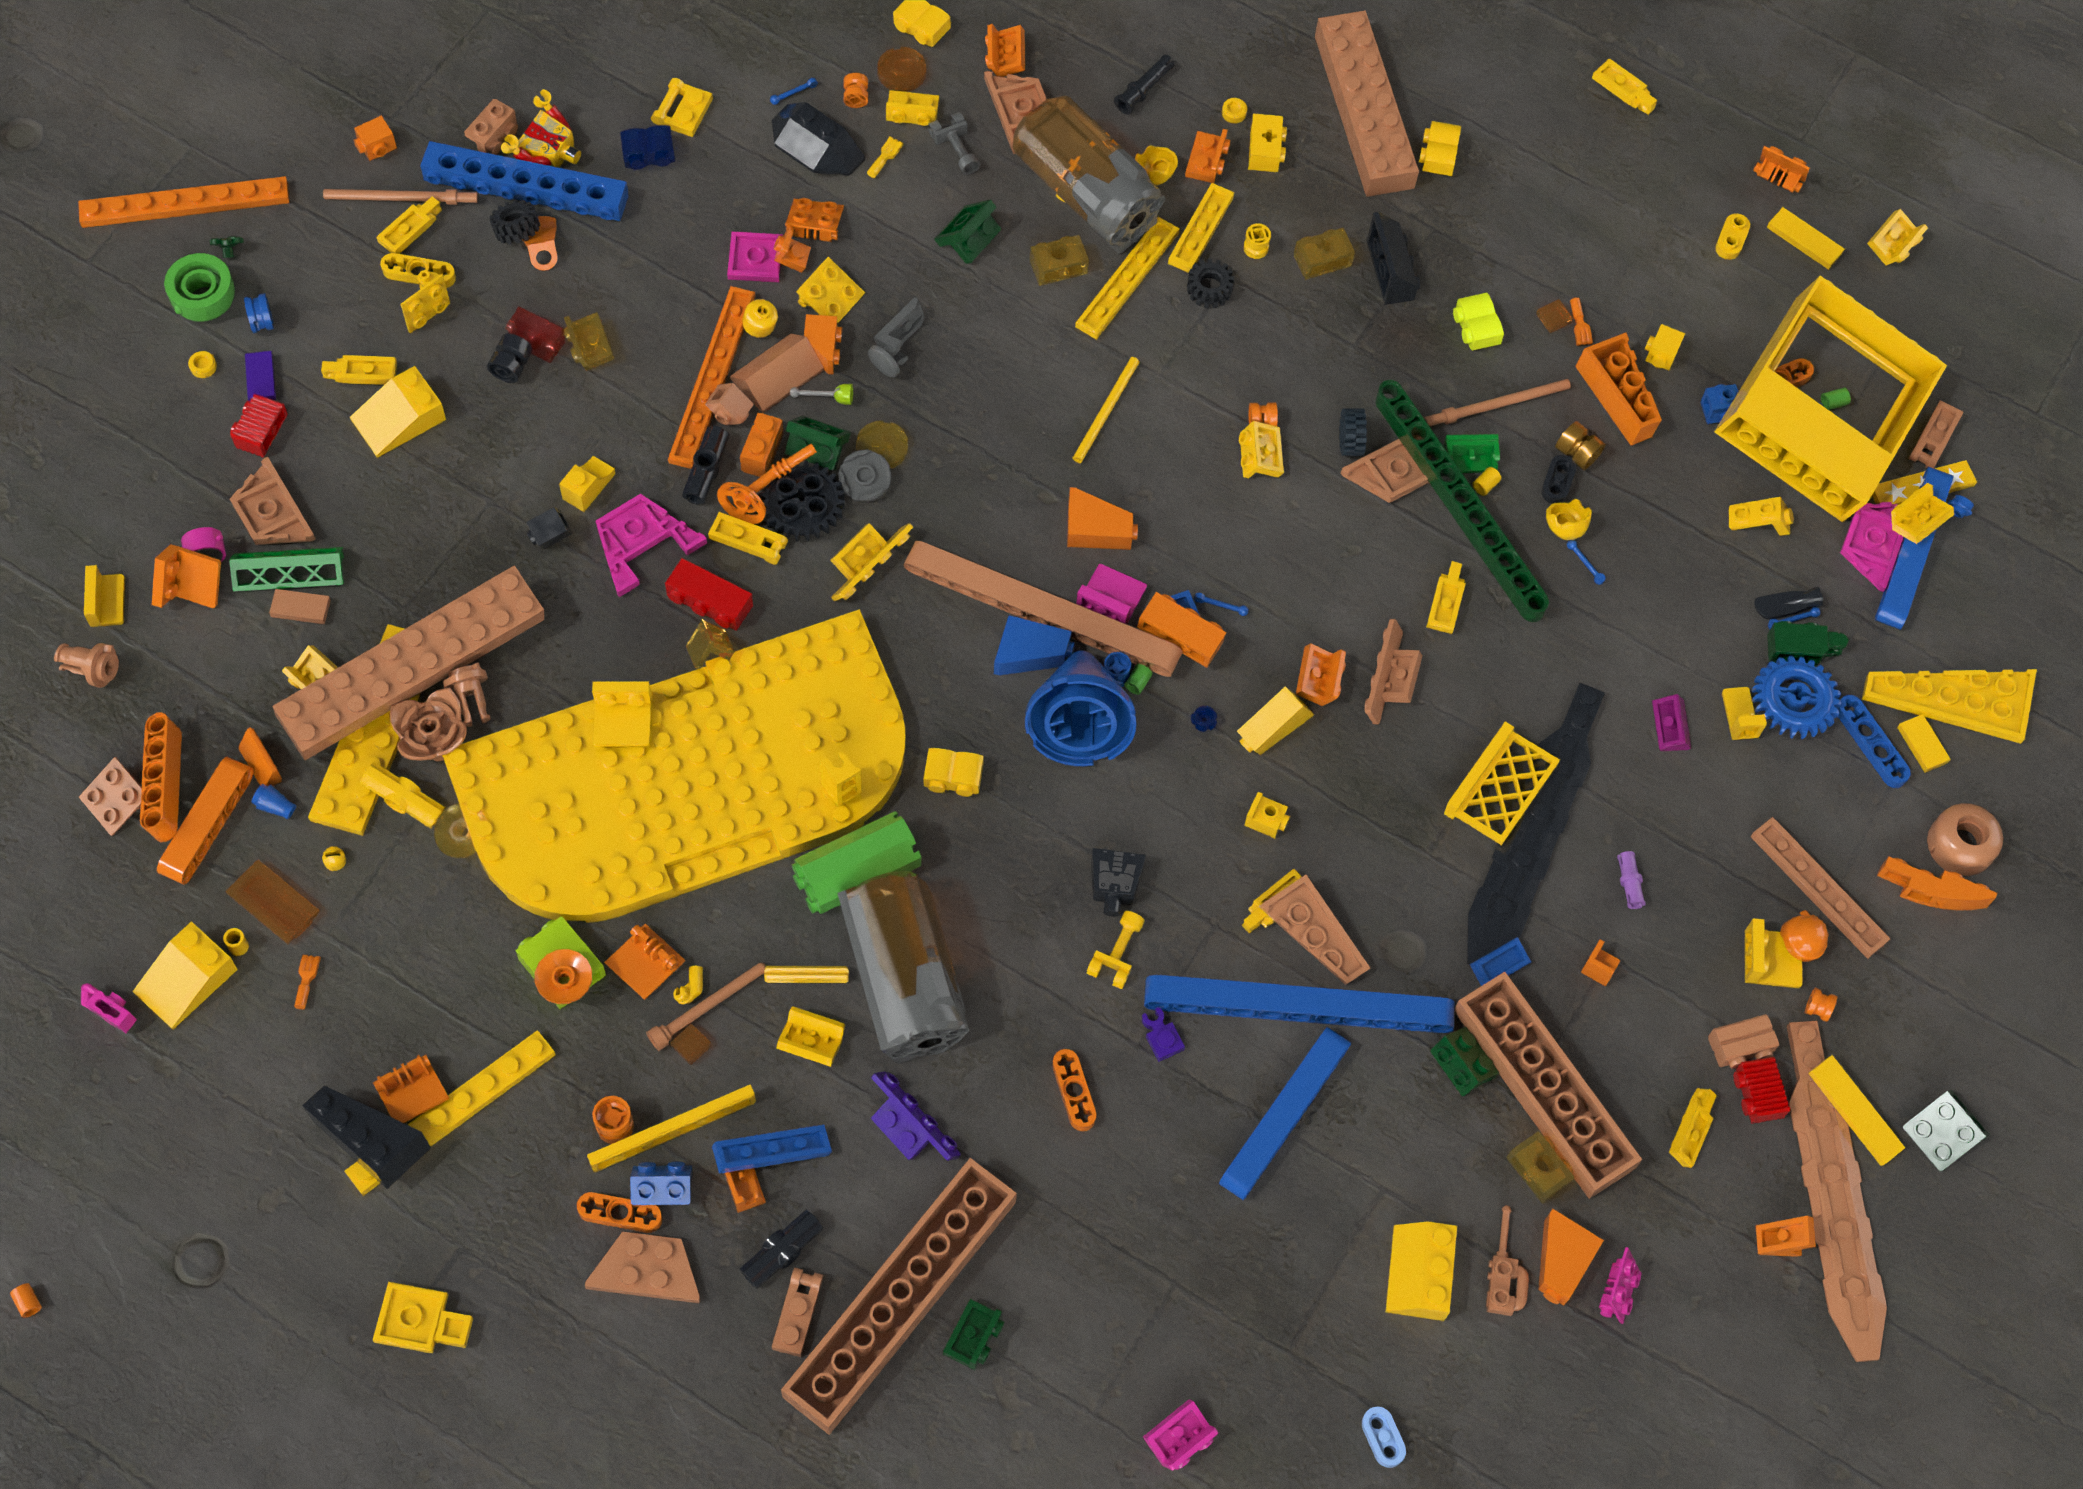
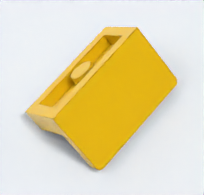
(103, 598)

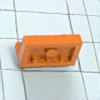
(1206, 156)

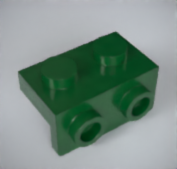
(1464, 1061)
(973, 1333)

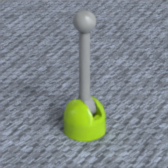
(843, 393)

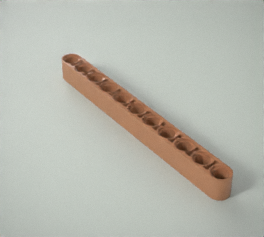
(1042, 607)

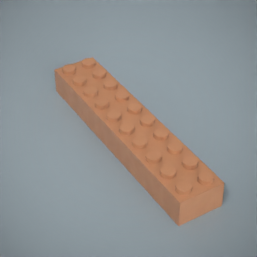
(408, 662)
(898, 1296)

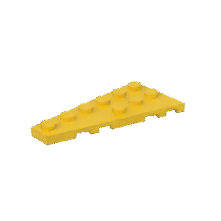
(1965, 698)

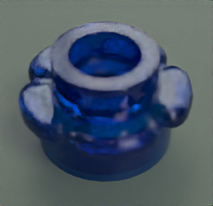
(1204, 712)

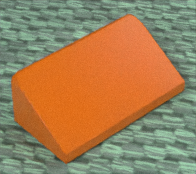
(259, 759)

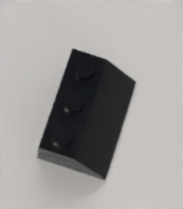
(1391, 260)

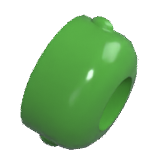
(194, 273)

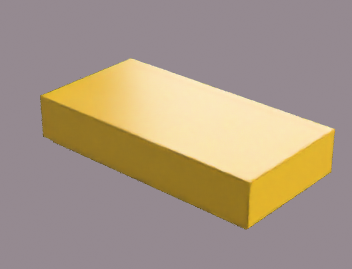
(1923, 743)

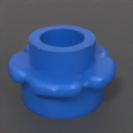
(1961, 505)

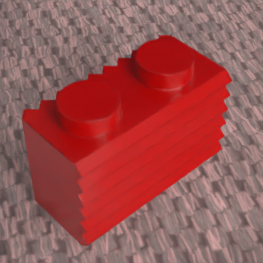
(258, 425)
(1761, 1090)

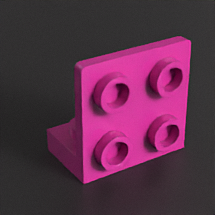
(1111, 594)

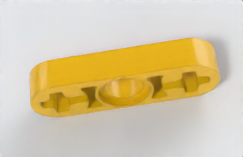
(411, 262)

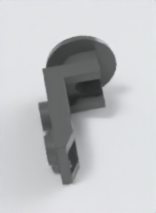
(886, 353)

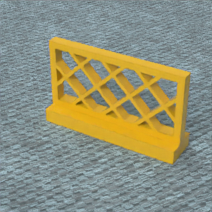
(1484, 768)

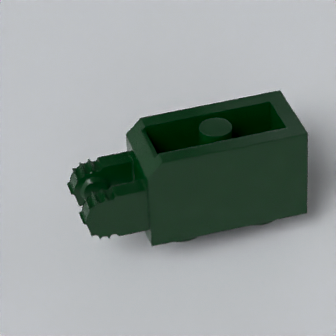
(1804, 640)

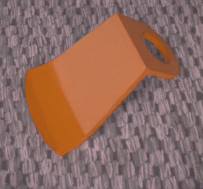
(542, 241)

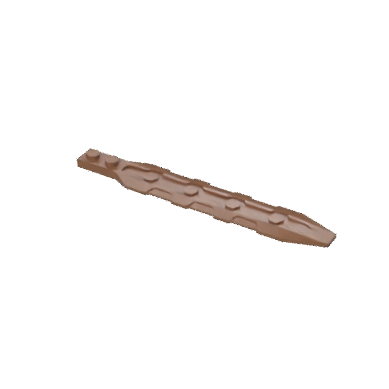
(1840, 1221)

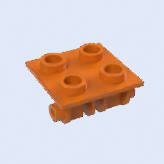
(1774, 159)
(815, 216)
(644, 961)
(411, 1089)

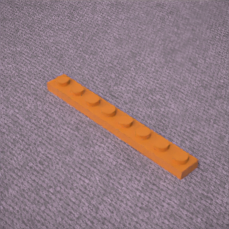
(183, 202)

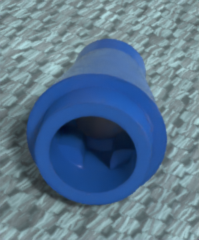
(272, 801)

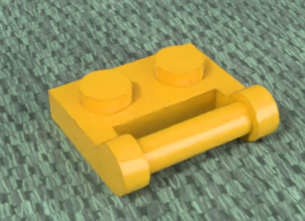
(688, 113)

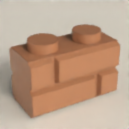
(1743, 1041)

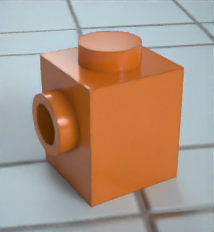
(374, 138)

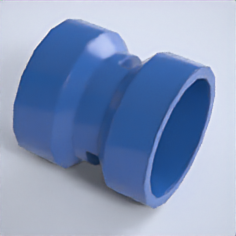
(1118, 663)

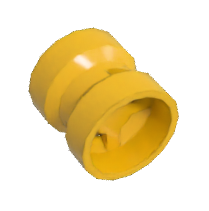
(1257, 241)

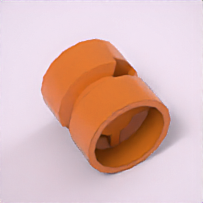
(613, 1119)

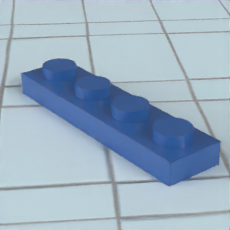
(771, 1148)

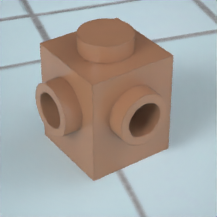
(729, 404)

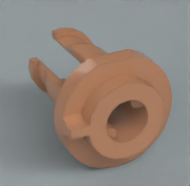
(96, 664)
(467, 682)

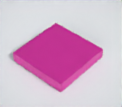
(753, 257)

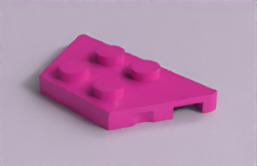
(1872, 543)

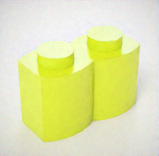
(1478, 321)

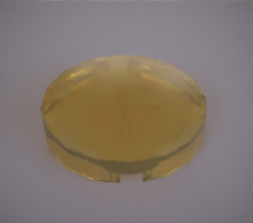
(885, 440)

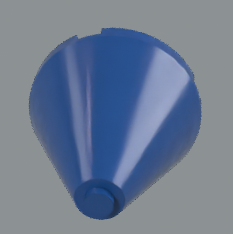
(1080, 714)

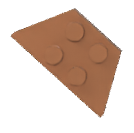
(1014, 99)
(1387, 472)
(269, 509)
(646, 1268)

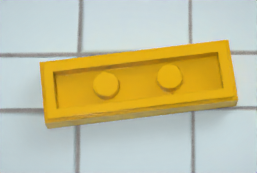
(1805, 238)

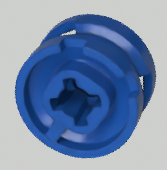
(259, 313)

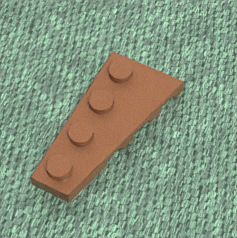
(1313, 925)

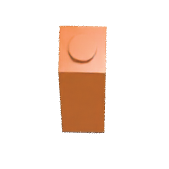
(1098, 523)
(1564, 1256)

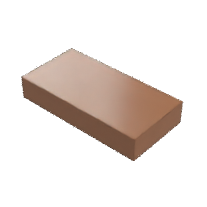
(300, 606)

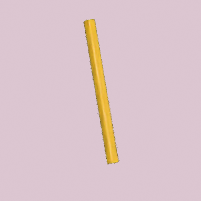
(1106, 410)

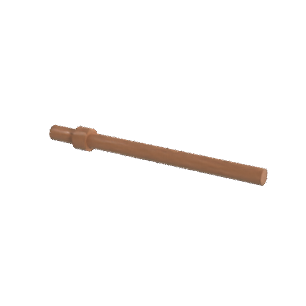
(451, 196)
(1451, 414)

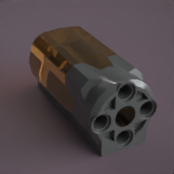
(1088, 171)
(904, 965)

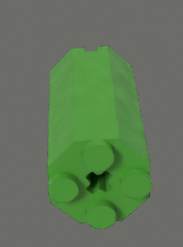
(854, 858)

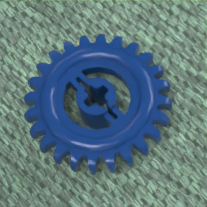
(1793, 700)

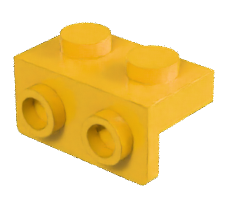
(1896, 238)
(1920, 514)
(309, 668)
(811, 1036)

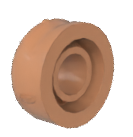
(1954, 853)

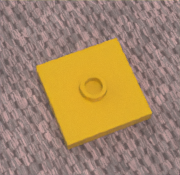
(410, 1317)

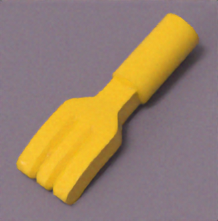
(888, 151)

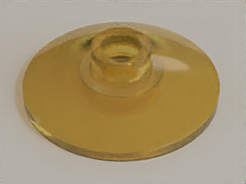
(449, 833)

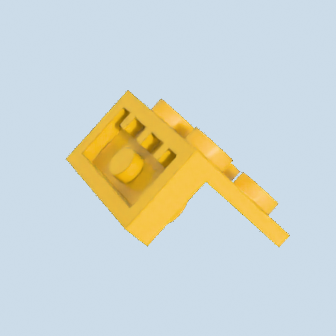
(622, 713)
(1768, 959)

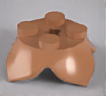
(414, 719)

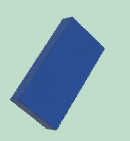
(1505, 958)

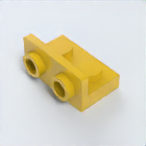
(912, 107)
(1261, 450)

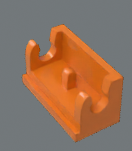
(745, 1189)

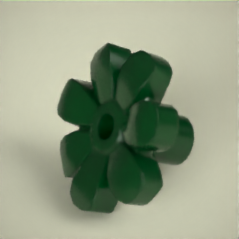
(227, 244)

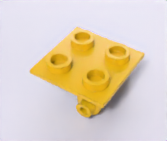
(829, 291)
(426, 302)

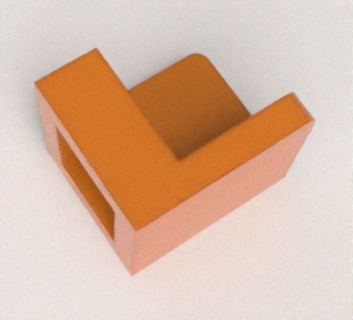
(1600, 965)

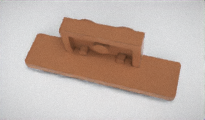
(1394, 673)

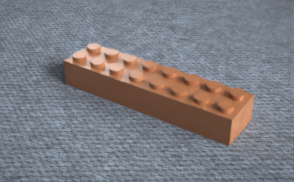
(1366, 103)
(1547, 1084)

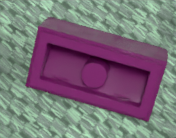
(1671, 723)

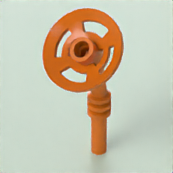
(748, 496)

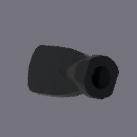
(1787, 603)

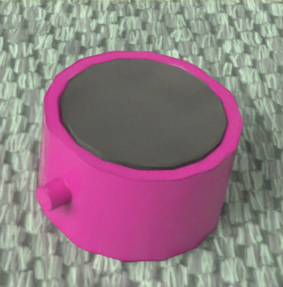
(205, 541)

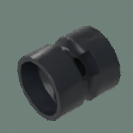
(509, 358)

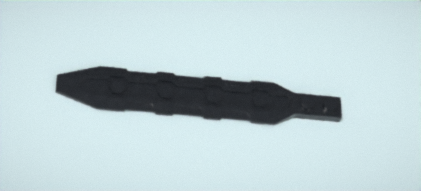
(1523, 859)

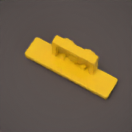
(862, 554)

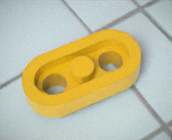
(1733, 234)

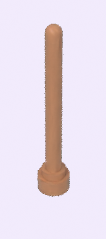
(661, 1035)

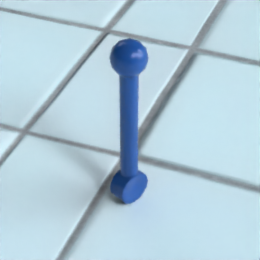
(810, 83)
(1599, 578)
(1200, 598)
(1814, 612)

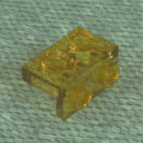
(589, 341)

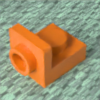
(791, 252)

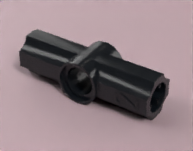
(701, 477)
(781, 1249)

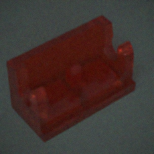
(541, 334)

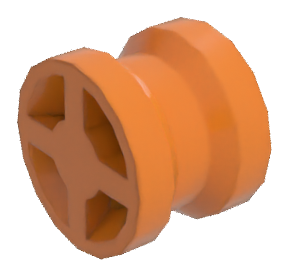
(1820, 1004)

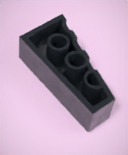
(370, 1137)

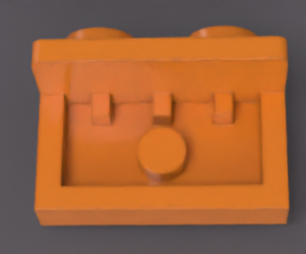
(1005, 50)
(1320, 674)

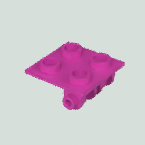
(1623, 1278)

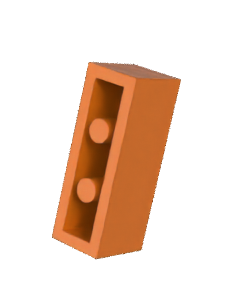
(1182, 627)

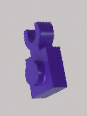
(1162, 1038)

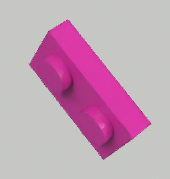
(1180, 1436)

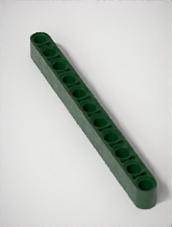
(1460, 511)

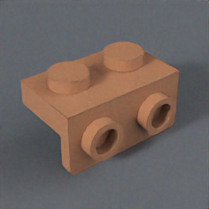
(492, 127)

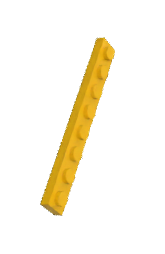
(470, 1098)

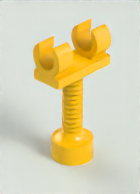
(1131, 923)

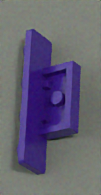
(907, 1124)

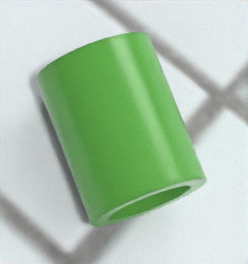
(1835, 398)
(1138, 679)

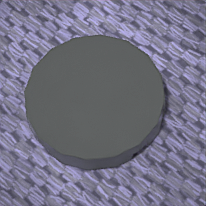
(865, 476)

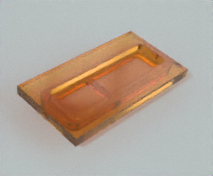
(273, 902)

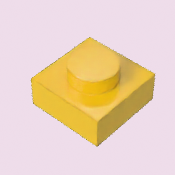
(454, 1329)

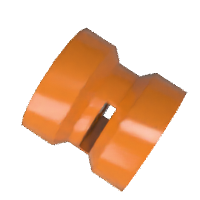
(855, 90)
(1263, 413)

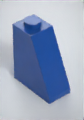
(1031, 647)

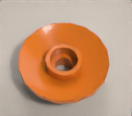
(563, 964)

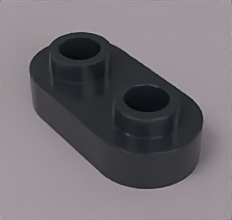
(1558, 481)

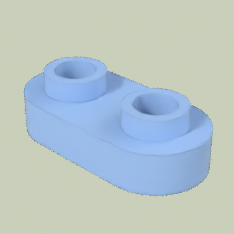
(1383, 1438)

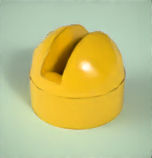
(334, 862)

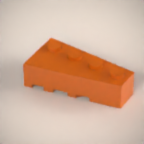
(1620, 387)

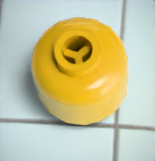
(760, 318)

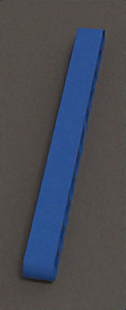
(1299, 1004)

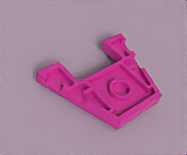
(635, 529)

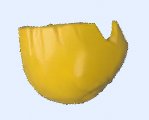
(1158, 163)
(1568, 519)

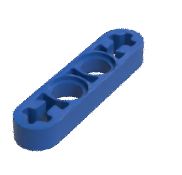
(1877, 739)

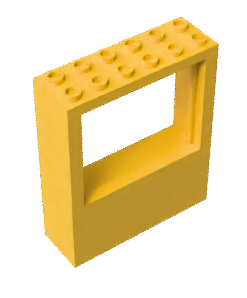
(1804, 439)

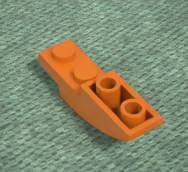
(1946, 892)

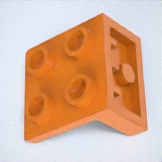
(186, 576)

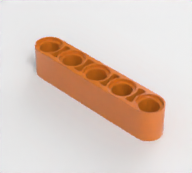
(161, 777)
(205, 820)

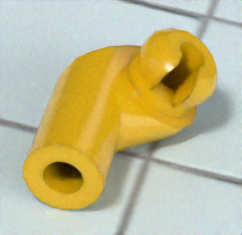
(691, 990)

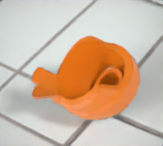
(1805, 937)

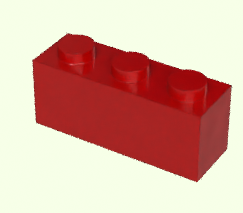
(708, 595)

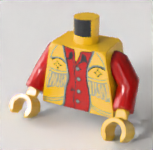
(546, 139)

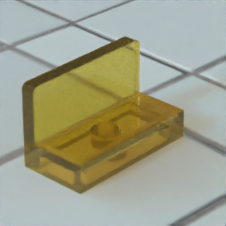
(708, 639)

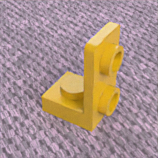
(1741, 714)

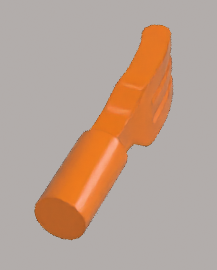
(1581, 330)
(307, 971)

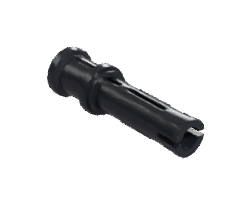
(1138, 90)

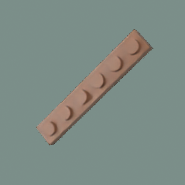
(1820, 888)

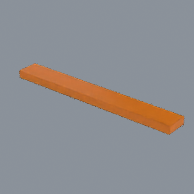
(712, 373)

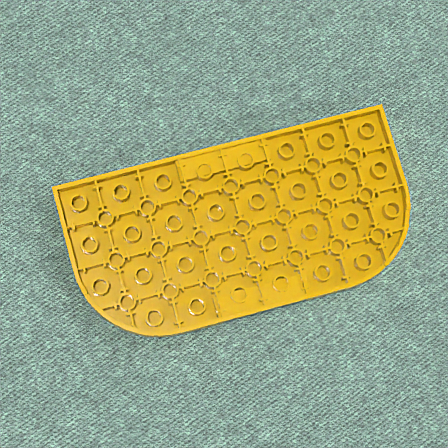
(709, 798)

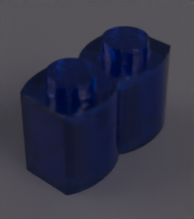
(647, 147)

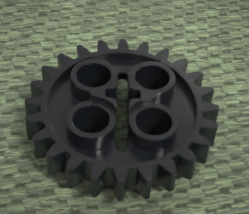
(804, 521)

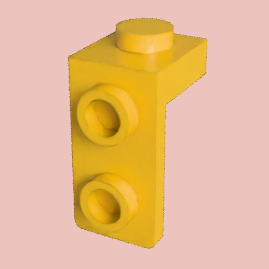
(1761, 513)

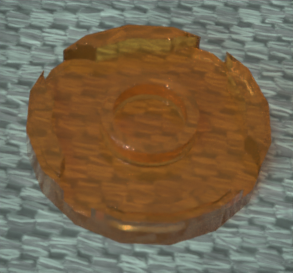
(901, 69)

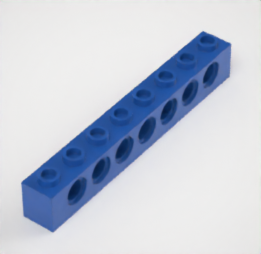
(480, 170)

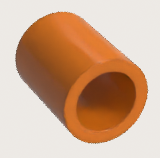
(25, 1300)

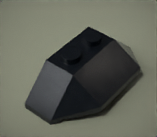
(815, 140)

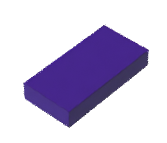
(260, 374)

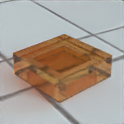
(1554, 316)
(690, 1044)

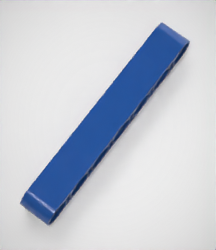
(1910, 562)
(1284, 1113)

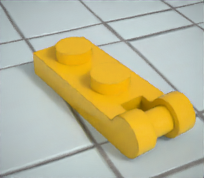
(747, 537)

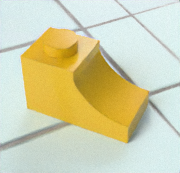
(585, 482)

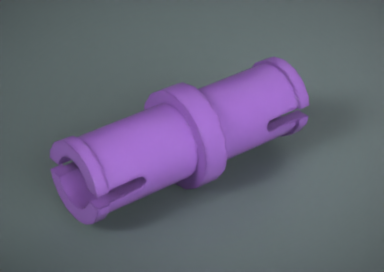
(1631, 880)

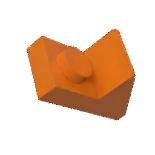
(1786, 1237)

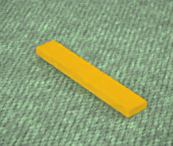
(1127, 278)
(671, 1128)

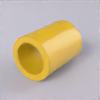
(1487, 481)
(231, 936)

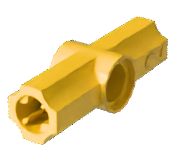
(402, 795)

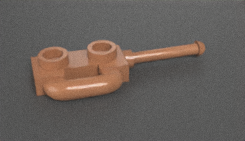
(1500, 1276)

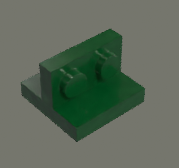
(970, 230)
(825, 438)

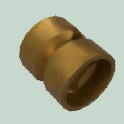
(1580, 445)

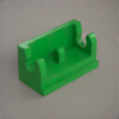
(1473, 452)

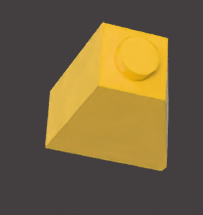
(1274, 721)

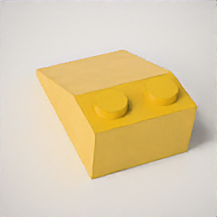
(398, 412)
(184, 975)

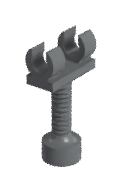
(968, 162)

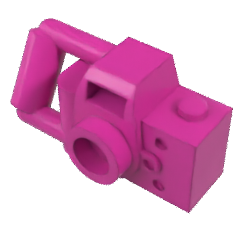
(107, 1007)

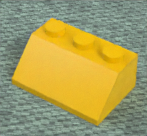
(1421, 1270)

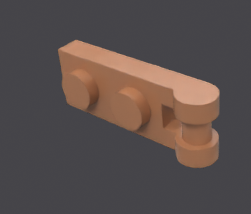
(1936, 434)
(797, 1313)

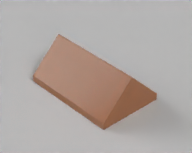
(778, 370)

